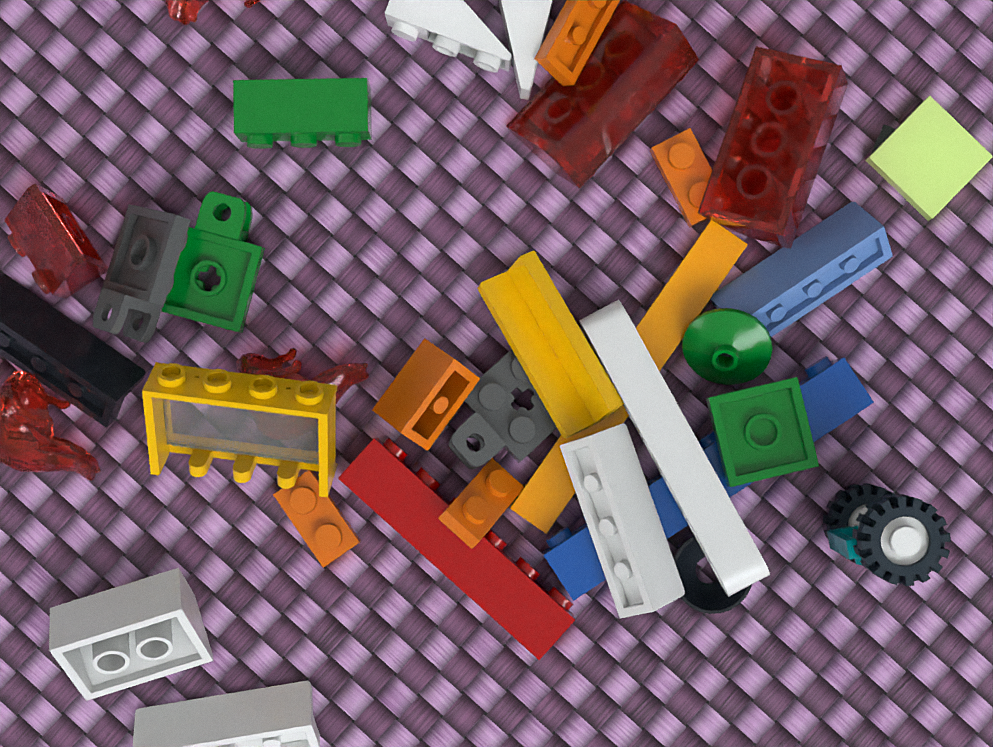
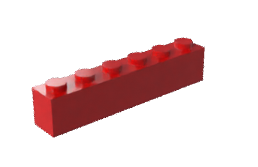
(484, 573)

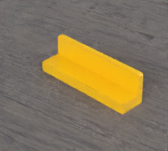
(550, 346)

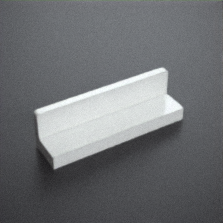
(623, 521)
(239, 719)

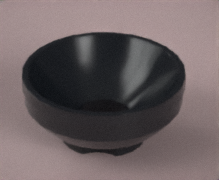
(699, 595)

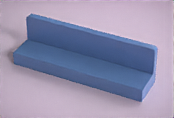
(811, 271)

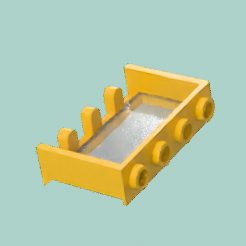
(242, 421)

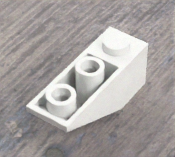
(451, 29)

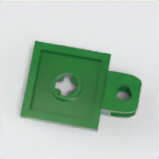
(226, 248)

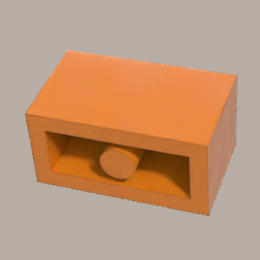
(426, 394)

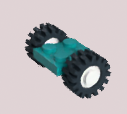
(887, 533)

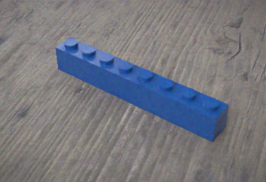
(830, 398)

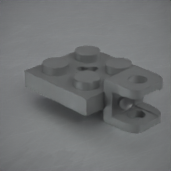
(141, 272)
(494, 419)

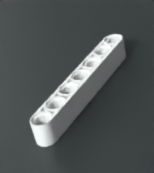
(674, 449)

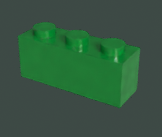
(302, 111)

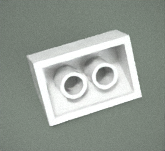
(129, 634)

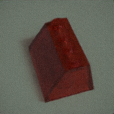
(619, 86)
(774, 145)

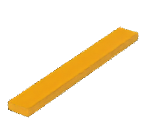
(661, 332)

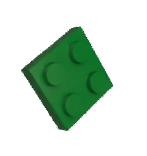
(762, 432)

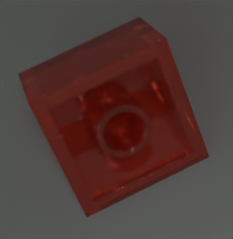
(53, 242)

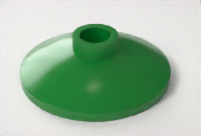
(730, 333)

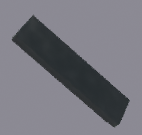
(64, 354)

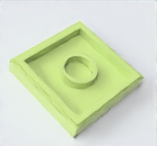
(929, 158)

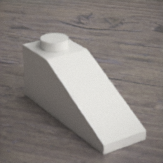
(525, 31)

